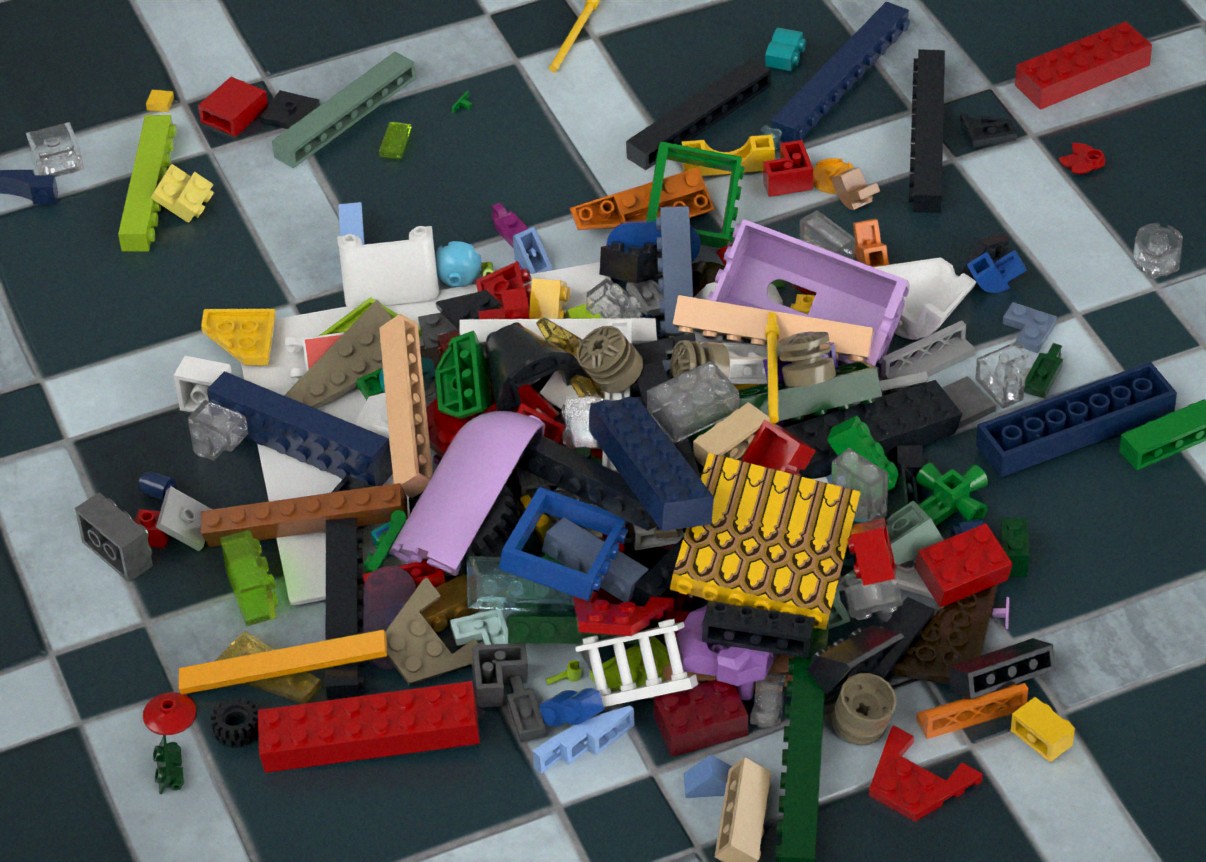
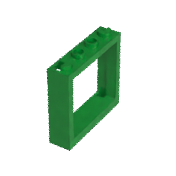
(703, 158)

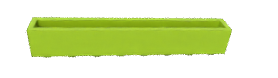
(149, 167)

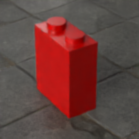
(233, 106)

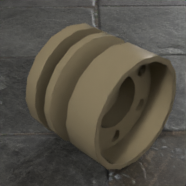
(692, 354)
(609, 359)
(807, 364)
(863, 709)

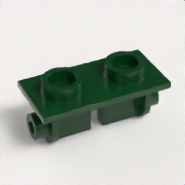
(167, 758)

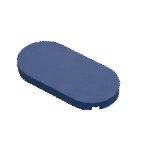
(645, 231)

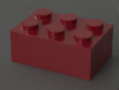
(700, 717)

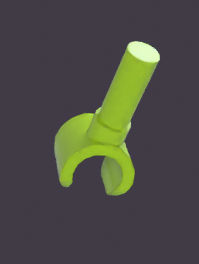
(572, 673)

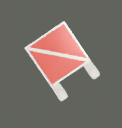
(314, 349)

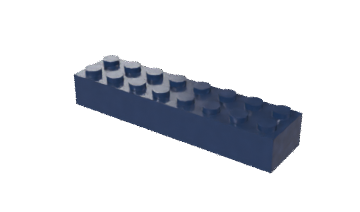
(1075, 419)
(305, 431)
(650, 464)

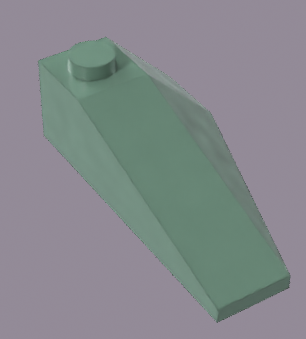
(908, 532)

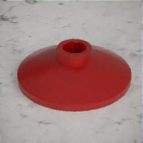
(169, 713)

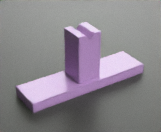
(1003, 613)

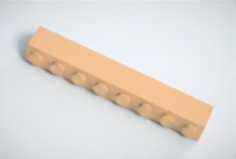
(750, 324)
(406, 405)

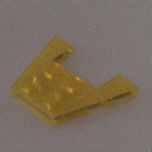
(570, 343)

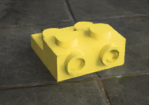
(183, 193)

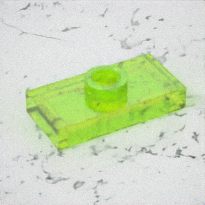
(395, 140)

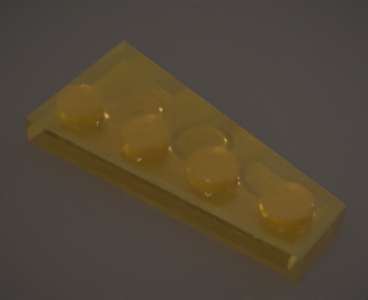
(295, 686)

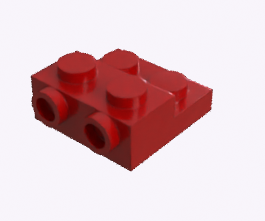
(506, 278)

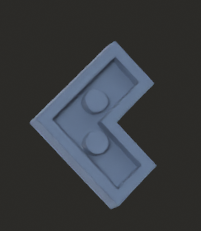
(1034, 325)

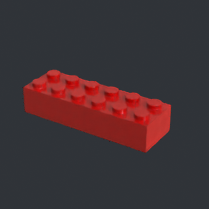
(1083, 65)

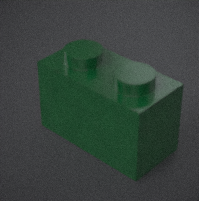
(1015, 544)

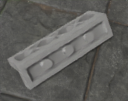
(932, 360)

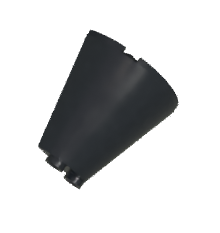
(520, 357)

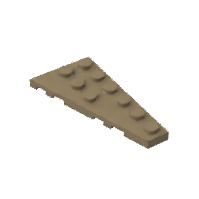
(346, 360)

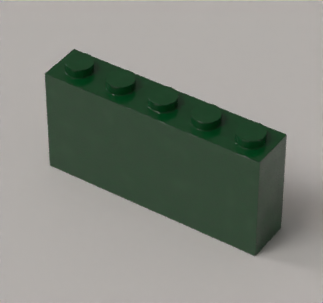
(548, 627)

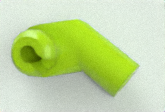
(487, 268)

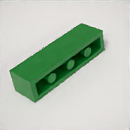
(1165, 436)

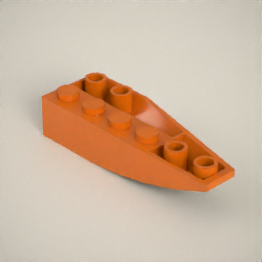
(632, 204)

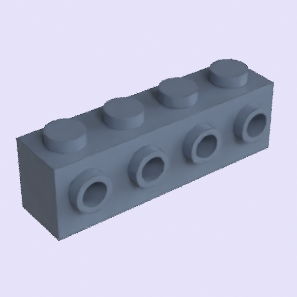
(578, 551)

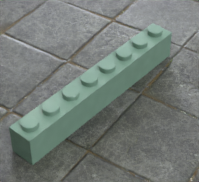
(343, 109)

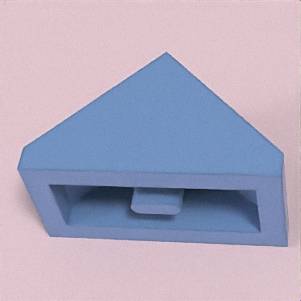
(530, 252)
(706, 778)

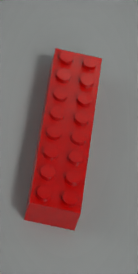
(368, 726)

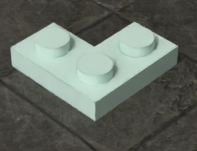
(482, 626)

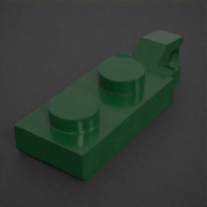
(1044, 372)

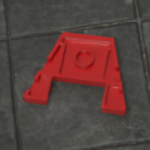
(621, 619)
(910, 787)

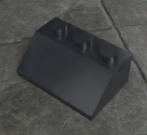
(852, 656)

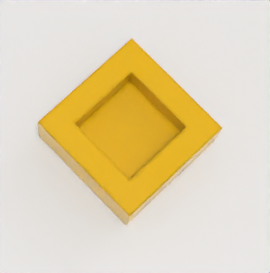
(160, 100)

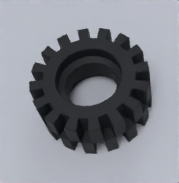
(231, 711)

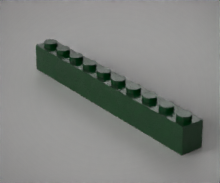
(802, 759)

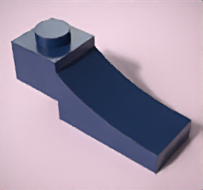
(24, 183)

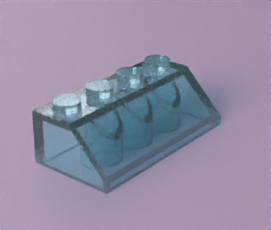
(501, 590)

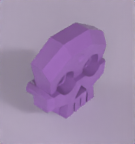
(727, 663)

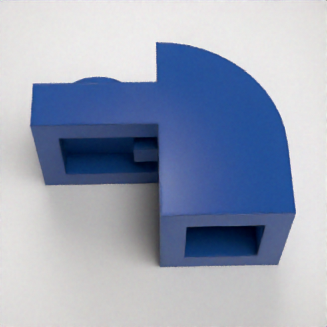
(994, 275)

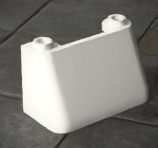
(389, 270)

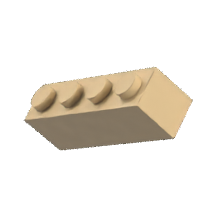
(743, 813)

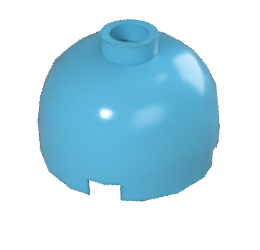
(457, 264)

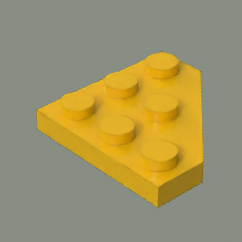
(242, 332)

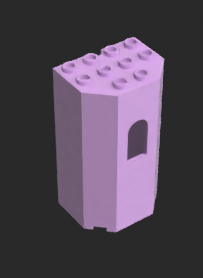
(843, 287)

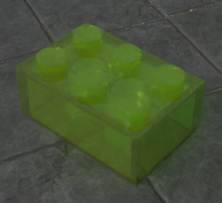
(249, 577)

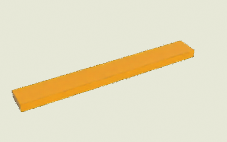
(282, 662)

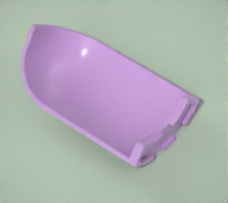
(464, 489)

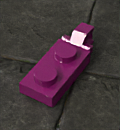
(507, 223)

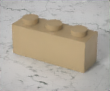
(731, 436)

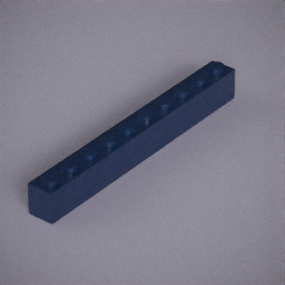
(841, 72)

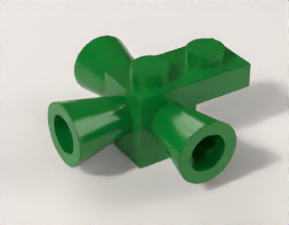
(952, 493)

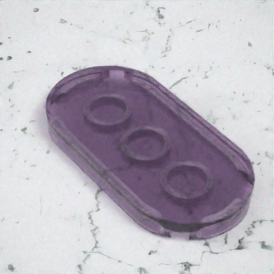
(384, 597)

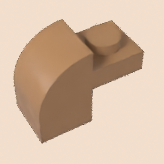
(853, 189)

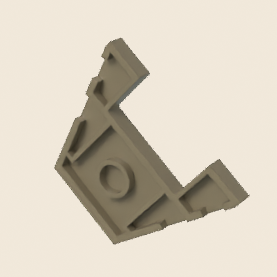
(416, 647)

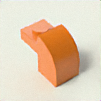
(868, 244)

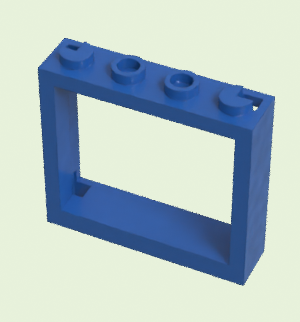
(553, 574)

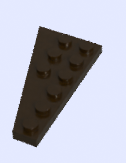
(950, 638)

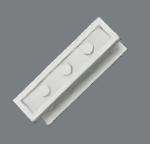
(747, 363)
(654, 684)

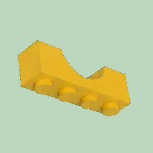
(752, 152)

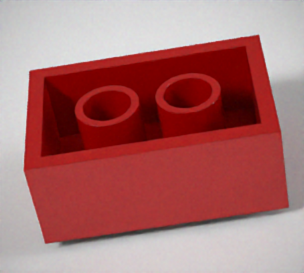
(963, 565)

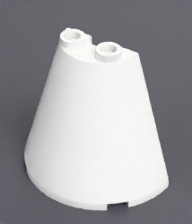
(931, 296)

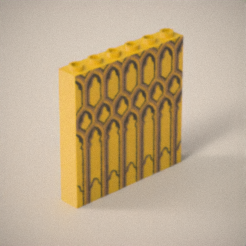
(770, 540)

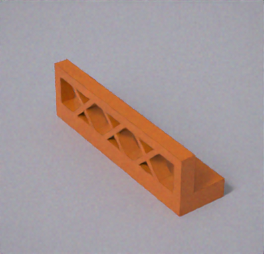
(972, 711)

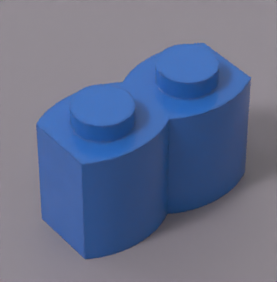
(571, 707)

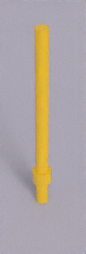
(590, 5)
(772, 334)

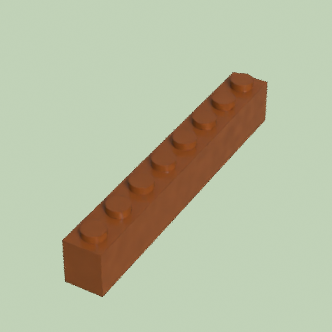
(304, 513)

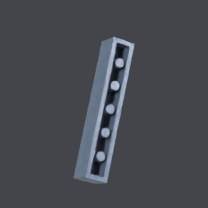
(674, 264)

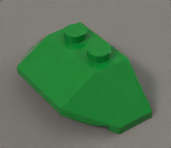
(463, 378)

